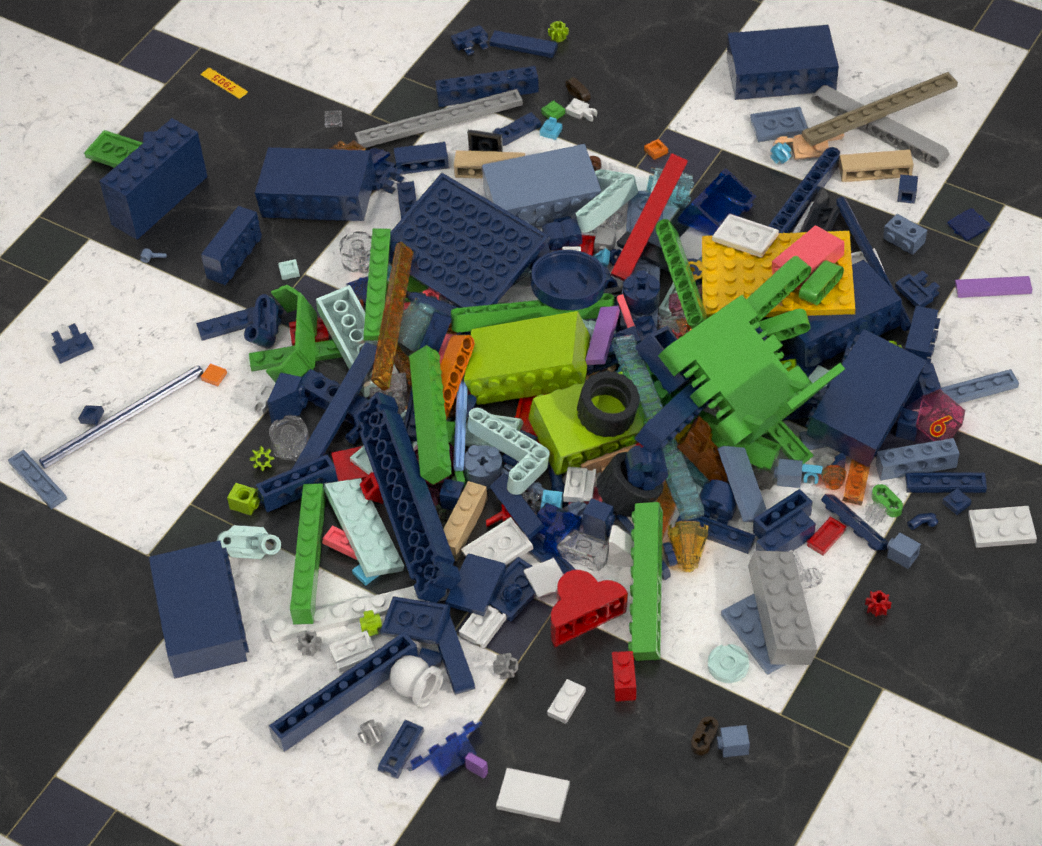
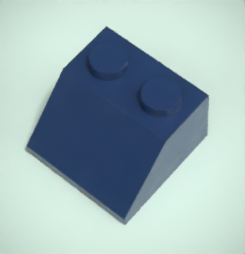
(927, 383)
(287, 397)

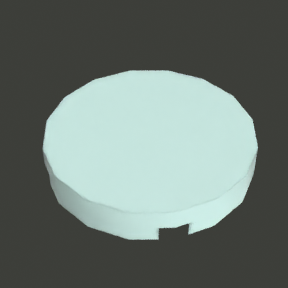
(728, 663)

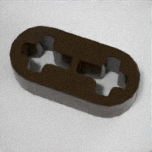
(577, 90)
(701, 734)

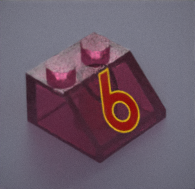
(939, 416)

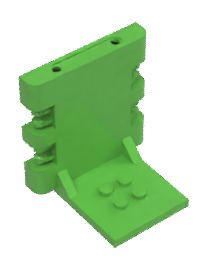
(741, 373)

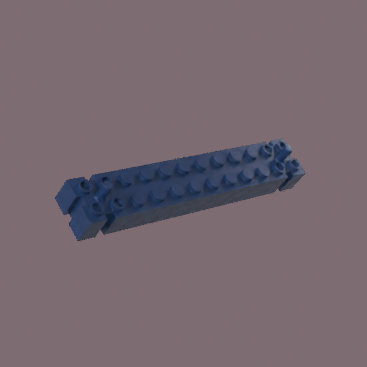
(407, 498)

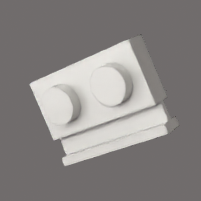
(579, 484)
(480, 628)
(351, 650)

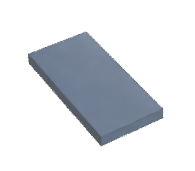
(742, 482)

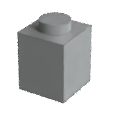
(605, 239)

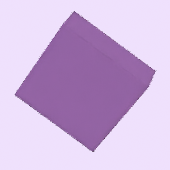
(476, 765)

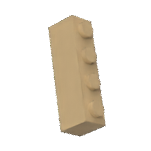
(469, 163)
(875, 165)
(465, 516)

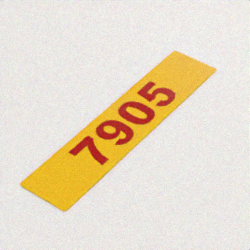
(224, 83)

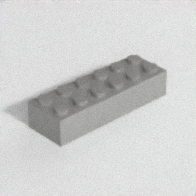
(782, 608)

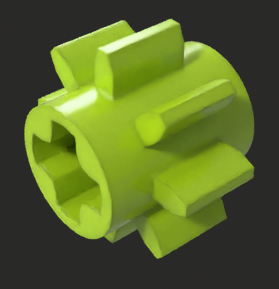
(558, 31)
(257, 454)
(370, 622)

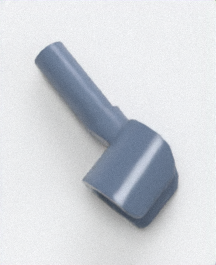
(147, 254)

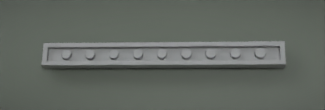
(439, 118)

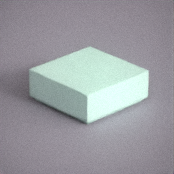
(289, 269)

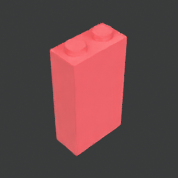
(813, 249)

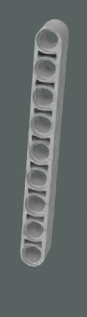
(883, 128)

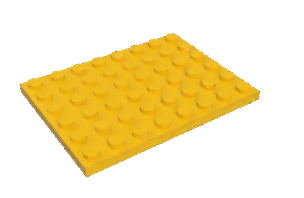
(735, 273)

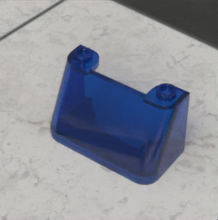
(722, 197)

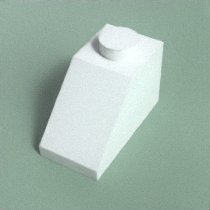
(620, 548)

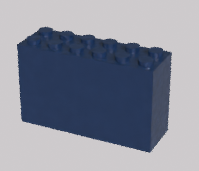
(781, 61)
(154, 178)
(315, 184)
(875, 311)
(865, 397)
(199, 609)

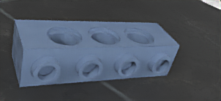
(917, 459)

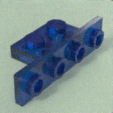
(449, 754)

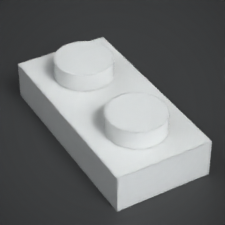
(566, 701)

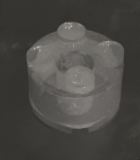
(356, 252)
(288, 437)

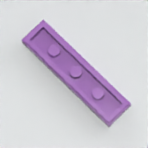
(993, 286)
(602, 335)

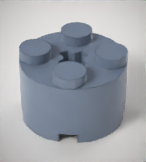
(482, 465)

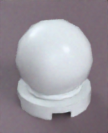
(415, 679)

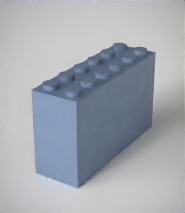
(542, 184)

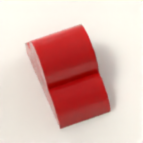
(584, 605)

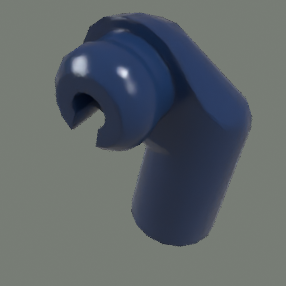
(930, 518)

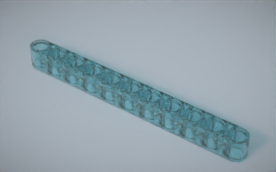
(679, 477)

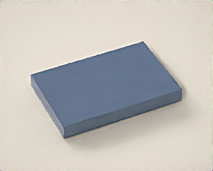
(778, 123)

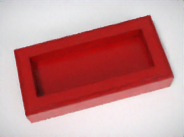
(826, 536)

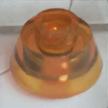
(833, 476)

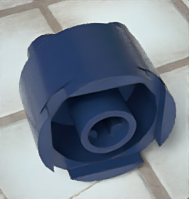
(641, 292)
(646, 469)
(718, 501)

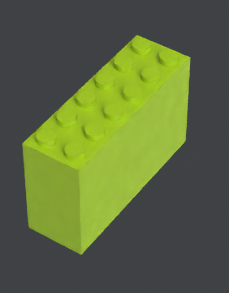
(527, 357)
(568, 441)

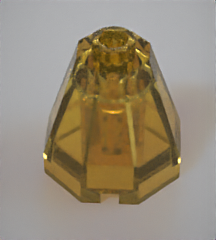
(688, 543)

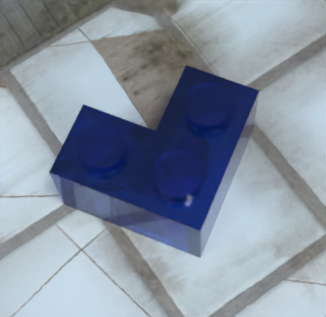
(557, 526)

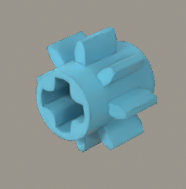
(780, 153)

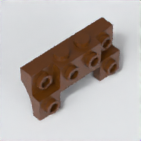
(702, 451)

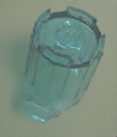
(680, 195)
(414, 324)

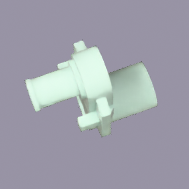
(248, 542)

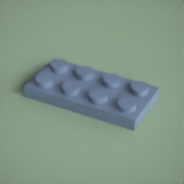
(746, 624)

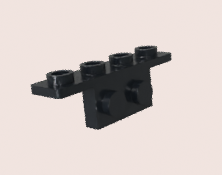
(821, 214)

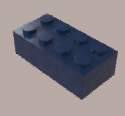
(231, 245)

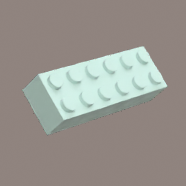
(345, 323)

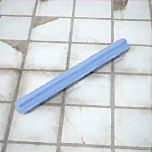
(460, 426)

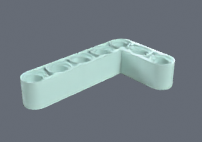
(616, 191)
(531, 455)

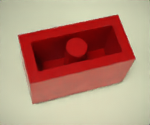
(624, 676)

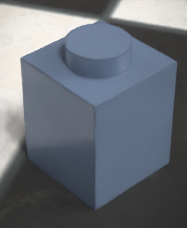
(788, 473)
(903, 550)
(733, 741)

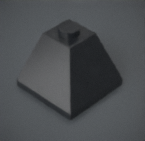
(484, 141)

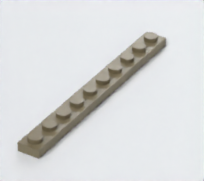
(879, 109)

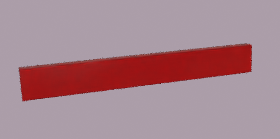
(649, 217)

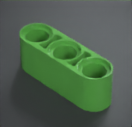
(821, 282)

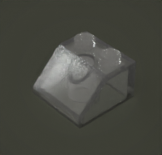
(584, 550)

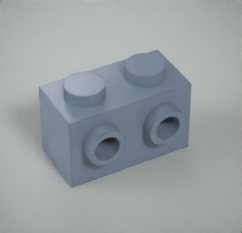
(904, 234)

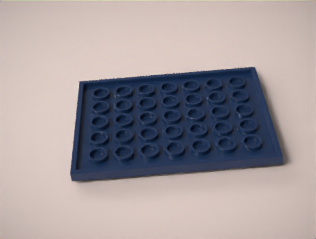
(465, 244)

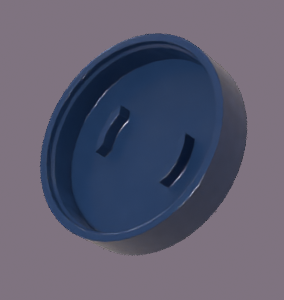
(568, 280)

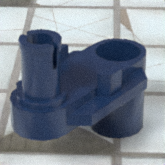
(265, 322)

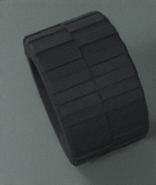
(605, 423)
(619, 492)

